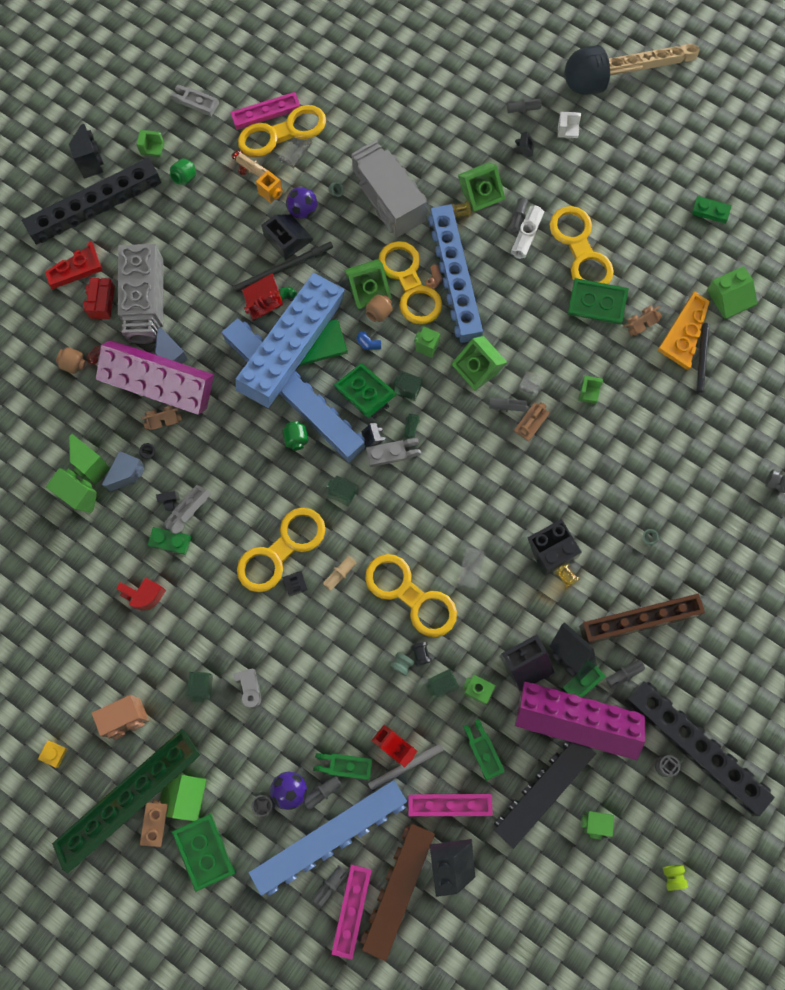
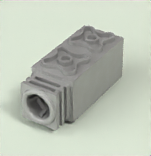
(389, 189)
(140, 292)

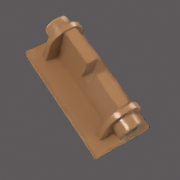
(636, 323)
(154, 419)
(532, 421)
(153, 824)

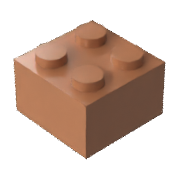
(120, 717)

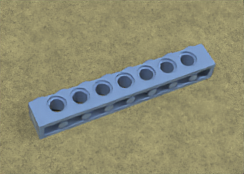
(445, 217)

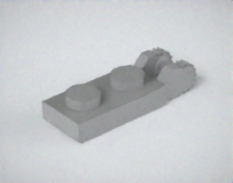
(195, 100)
(392, 452)
(186, 509)

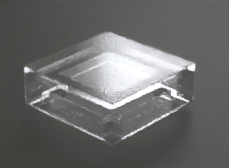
(531, 383)

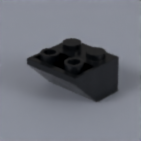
(86, 152)
(285, 234)
(553, 547)
(527, 662)

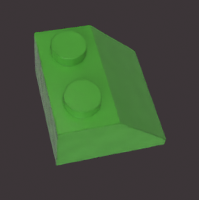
(482, 186)
(367, 281)
(733, 292)
(479, 362)
(86, 462)
(73, 490)

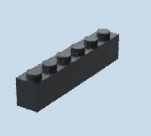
(543, 793)

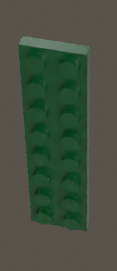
(125, 800)

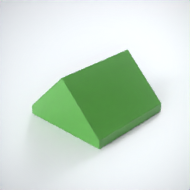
(184, 797)

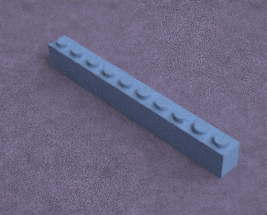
(301, 397)

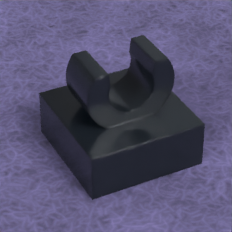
(525, 144)
(372, 435)
(168, 498)
(295, 583)

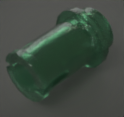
(411, 425)

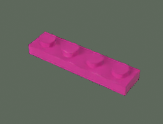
(265, 110)
(450, 805)
(351, 912)

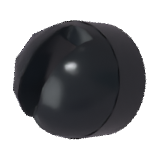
(147, 447)

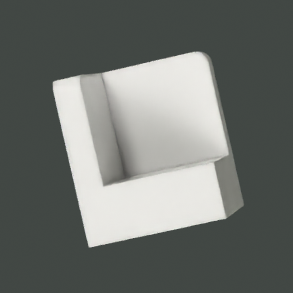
(569, 124)

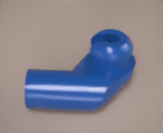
(367, 343)

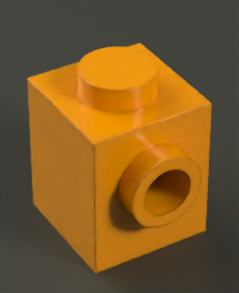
(269, 186)

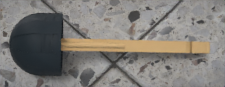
(590, 69)

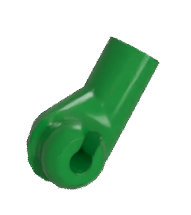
(287, 292)

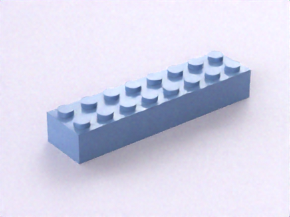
(289, 340)

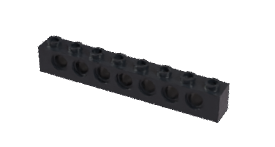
(64, 213)
(760, 796)

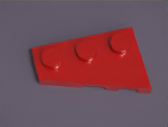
(77, 267)

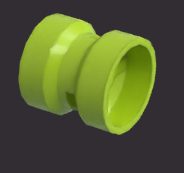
(675, 877)

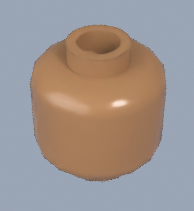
(378, 308)
(70, 360)

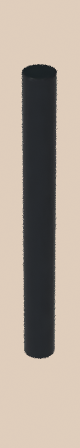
(702, 358)

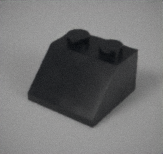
(572, 652)
(452, 866)

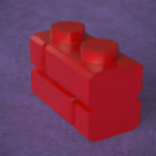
(99, 298)

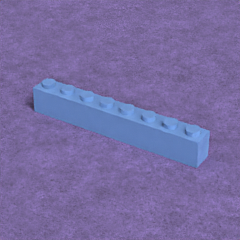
(328, 837)

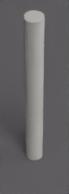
(400, 769)

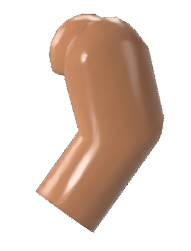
(436, 277)

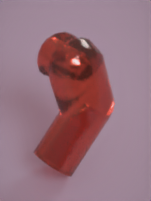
(242, 170)
(93, 354)

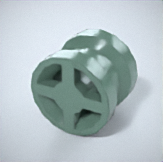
(401, 664)

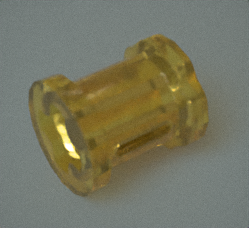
(466, 212)
(567, 575)

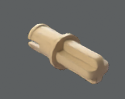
(251, 165)
(339, 573)

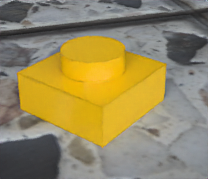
(52, 754)

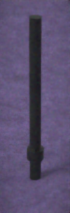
(314, 252)

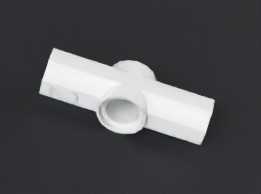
(525, 239)

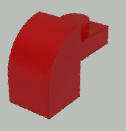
(145, 597)
(394, 746)

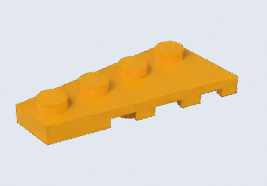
(683, 335)

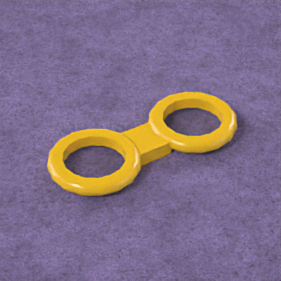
(282, 131)
(579, 245)
(410, 283)
(281, 549)
(411, 595)

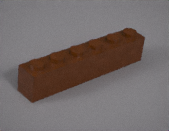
(642, 619)
(398, 892)

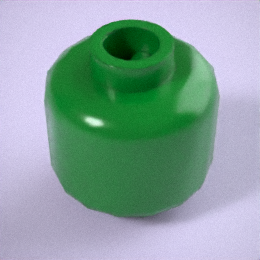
(182, 171)
(295, 435)

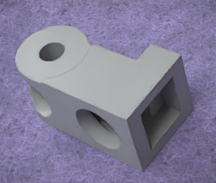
(251, 692)

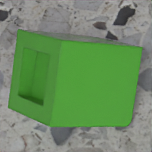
(150, 143)
(590, 389)

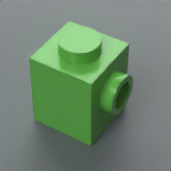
(427, 341)
(478, 689)
(597, 824)

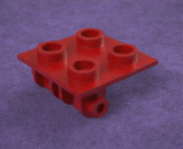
(262, 297)

